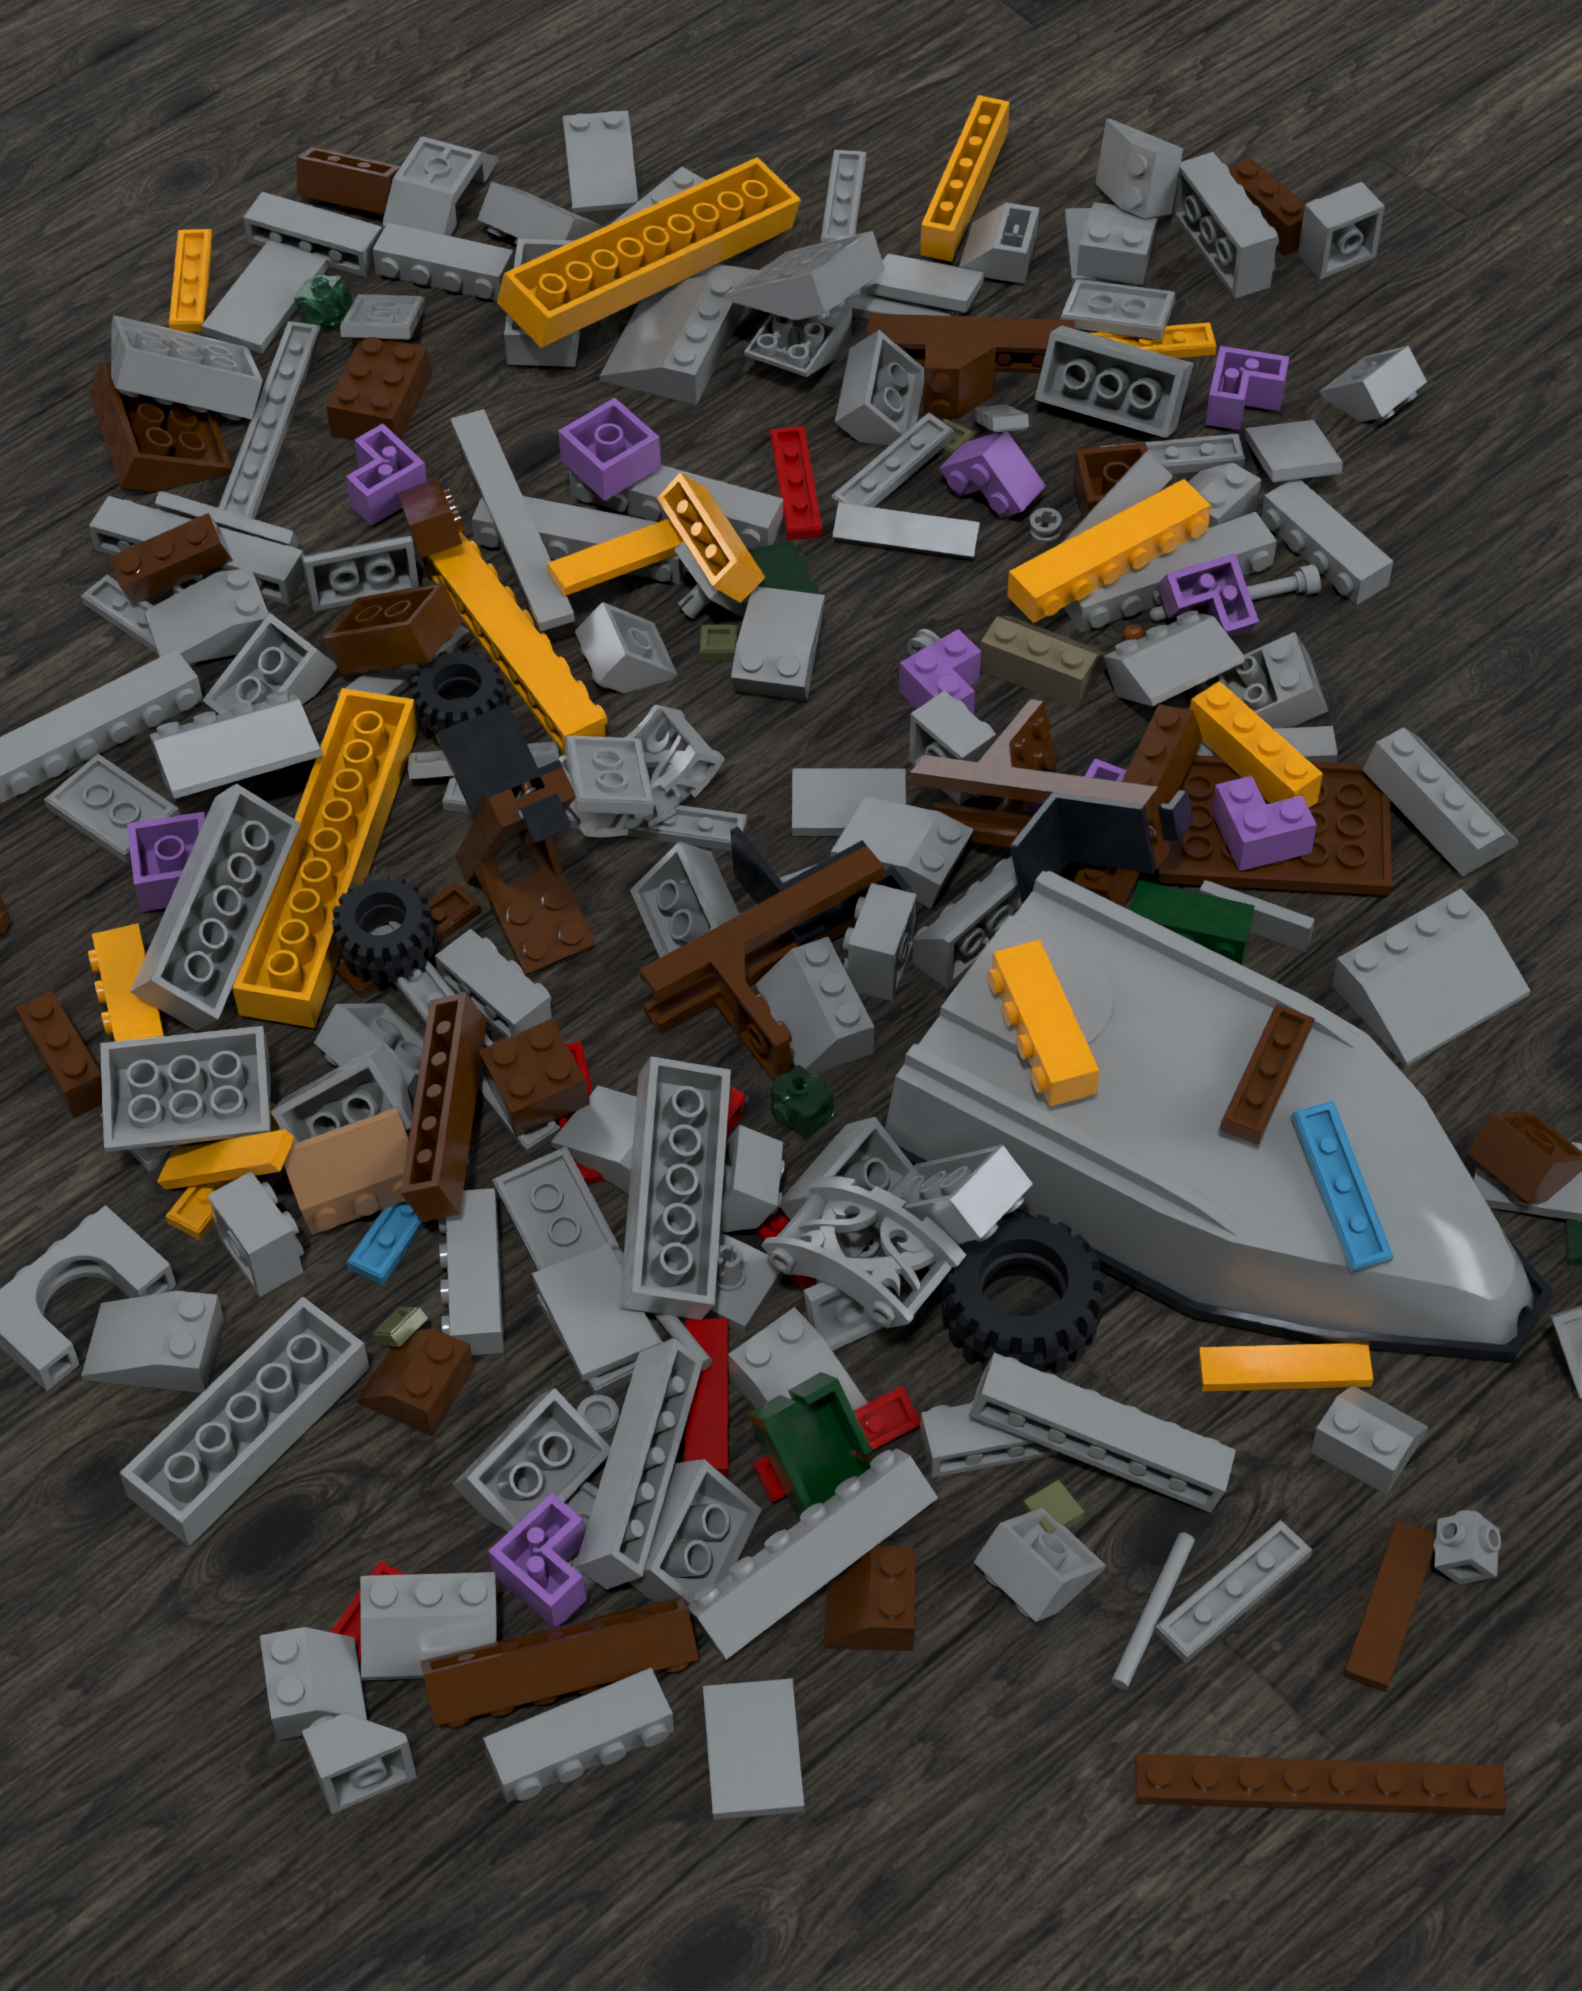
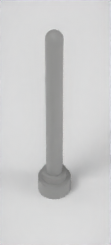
(1303, 581)

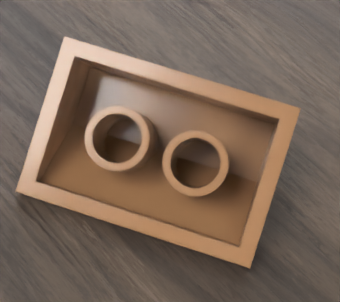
(349, 1170)

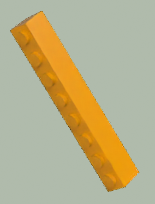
(515, 644)

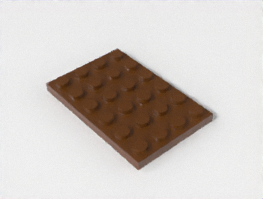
(1348, 847)

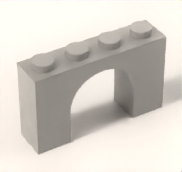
(97, 1248)

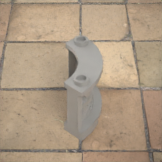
(675, 776)
(837, 1205)

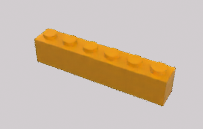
(964, 178)
(1108, 551)

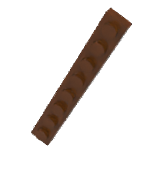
(1320, 1784)

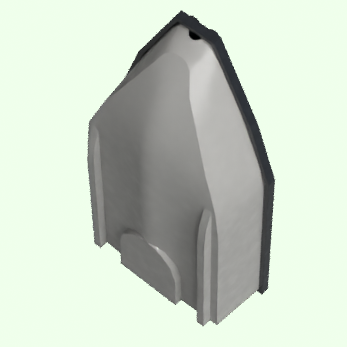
(1174, 1200)

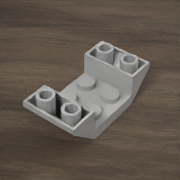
(431, 184)

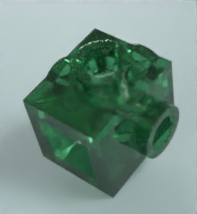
(324, 300)
(801, 1101)

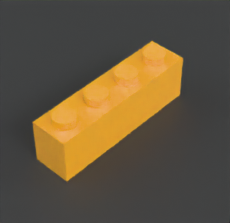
(710, 537)
(1254, 747)
(118, 959)
(1043, 1023)

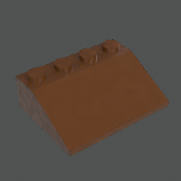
(155, 442)

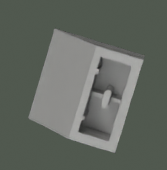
(1003, 243)

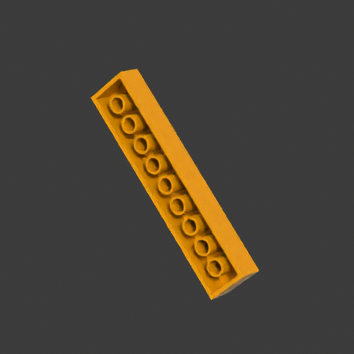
(647, 252)
(334, 848)

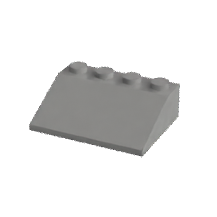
(812, 278)
(675, 339)
(183, 369)
(234, 744)
(1430, 977)
(185, 1088)

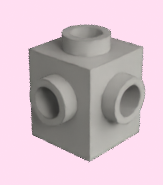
(1467, 1547)

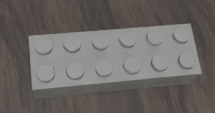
(215, 908)
(675, 1189)
(245, 1421)

